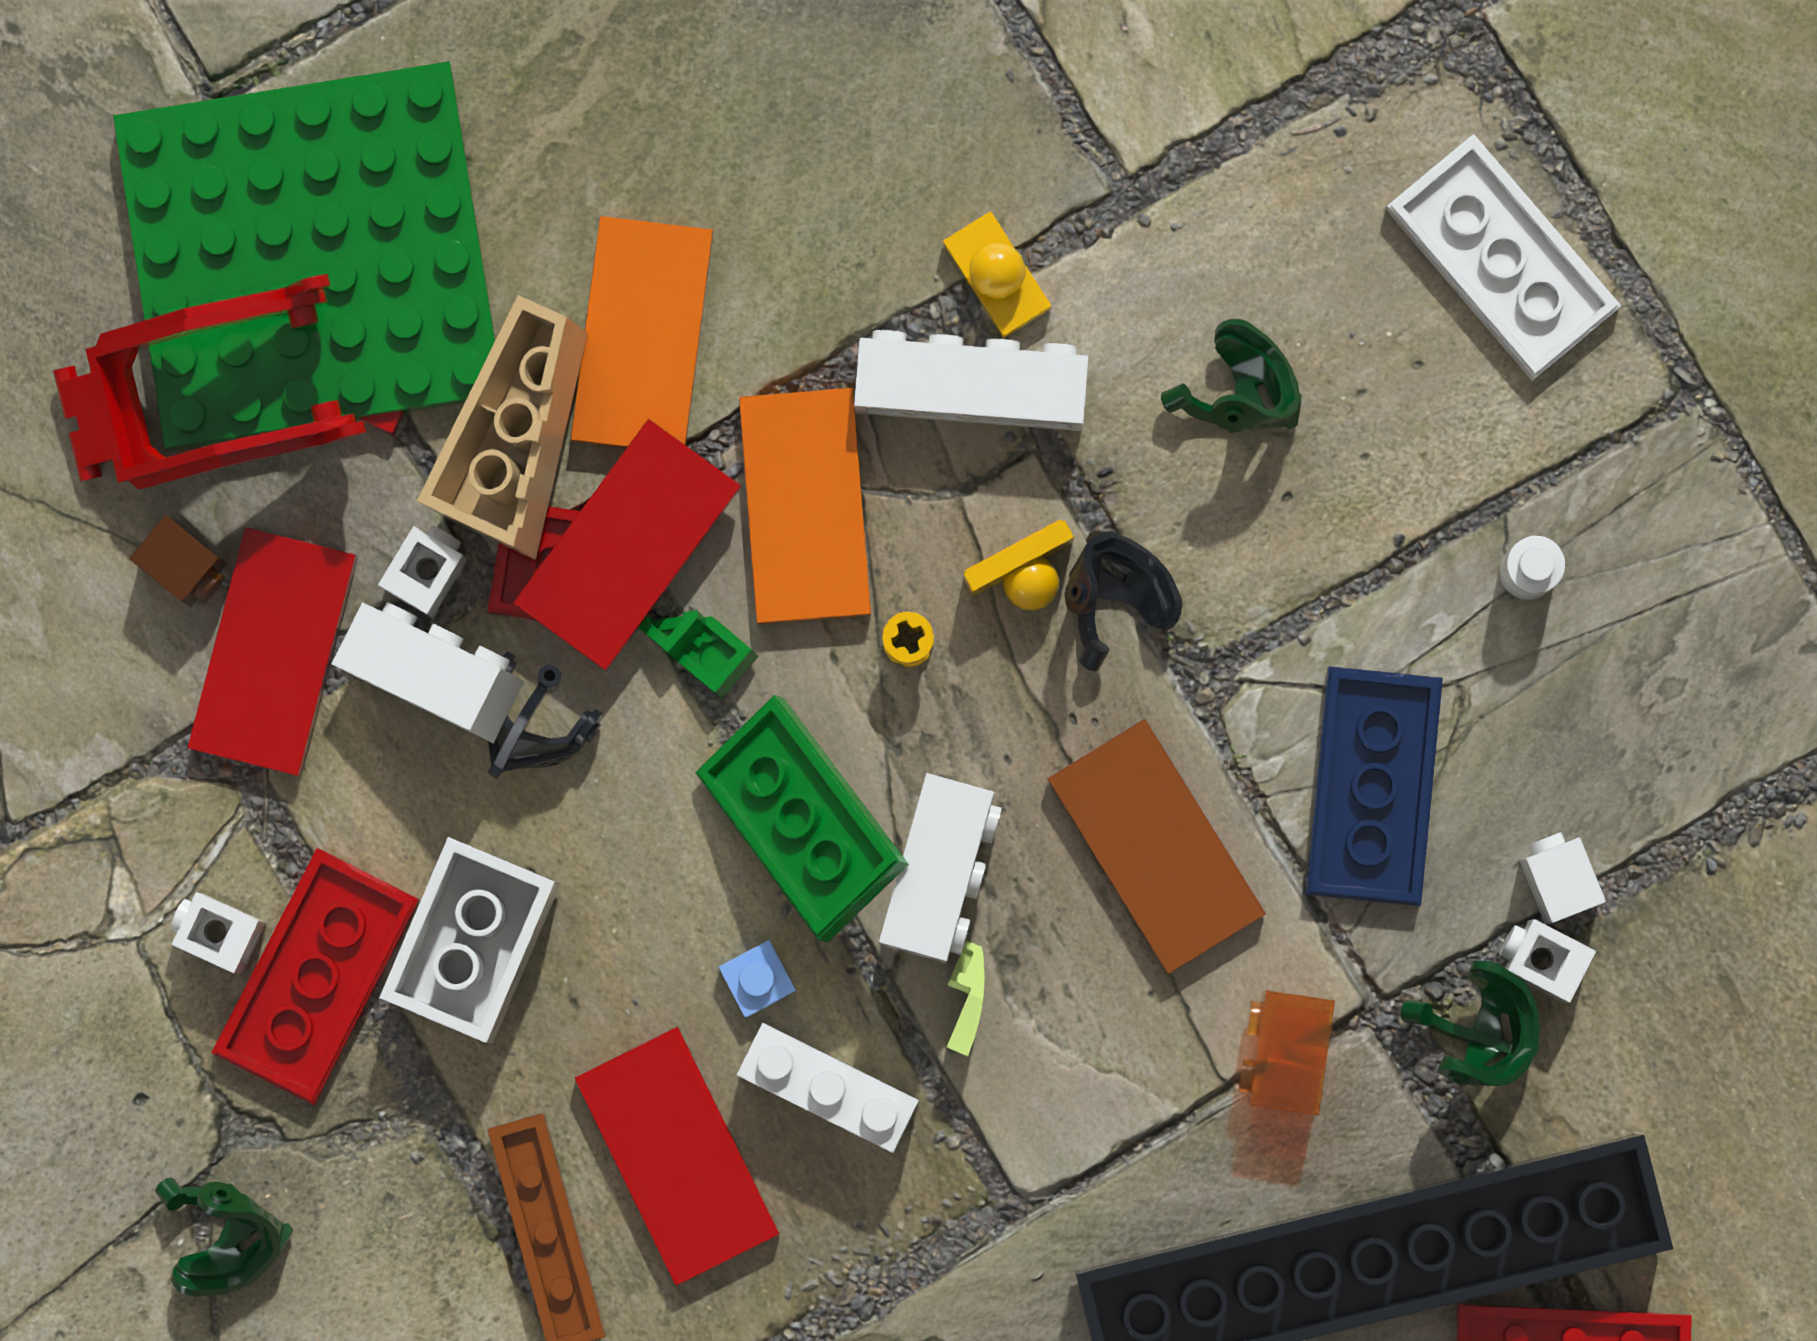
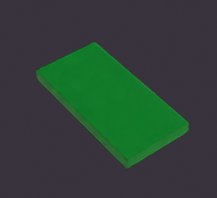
(801, 818)

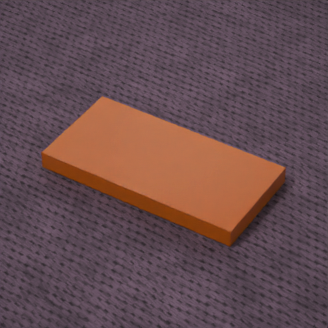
(641, 330)
(805, 506)

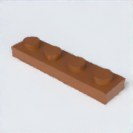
(546, 1230)

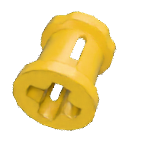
(915, 624)

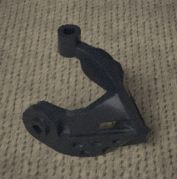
(1145, 587)
(520, 749)

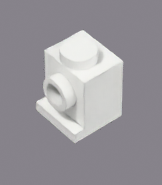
(403, 577)
(231, 953)
(1567, 965)

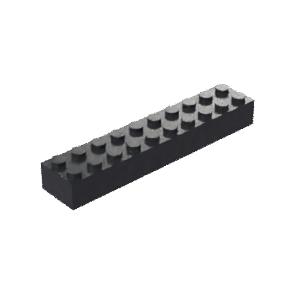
(1389, 1253)

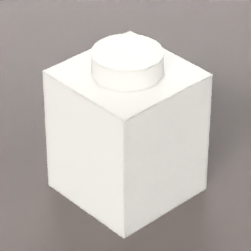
(1561, 878)

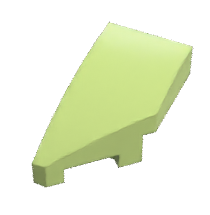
(968, 978)

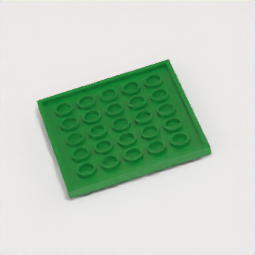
(296, 186)

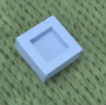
(757, 979)

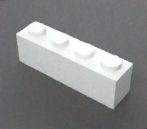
(971, 382)

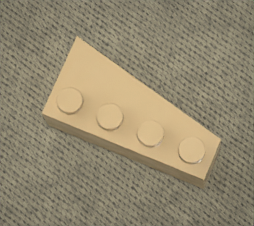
(511, 431)

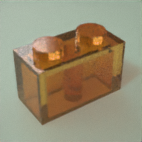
(1288, 1052)

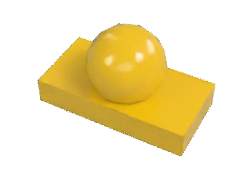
(997, 274)
(1026, 574)

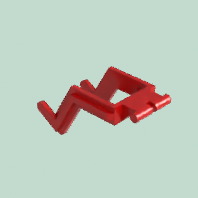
(111, 410)

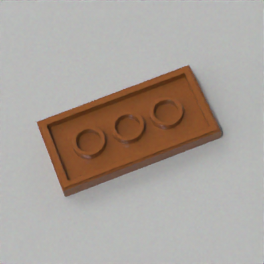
(1156, 846)

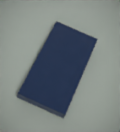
(1374, 786)

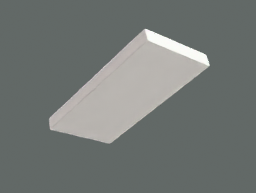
(1503, 257)

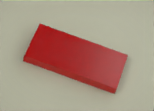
(627, 545)
(272, 651)
(316, 976)
(677, 1156)

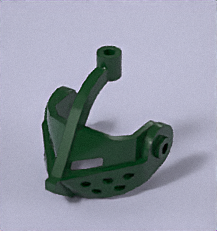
(1253, 362)
(1500, 994)
(224, 1264)

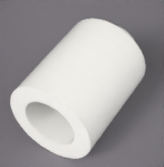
(1532, 567)

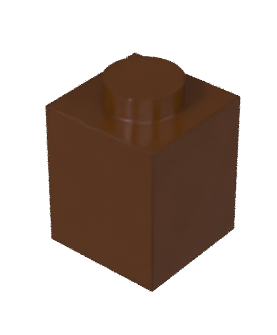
(180, 562)

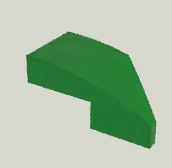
(702, 648)

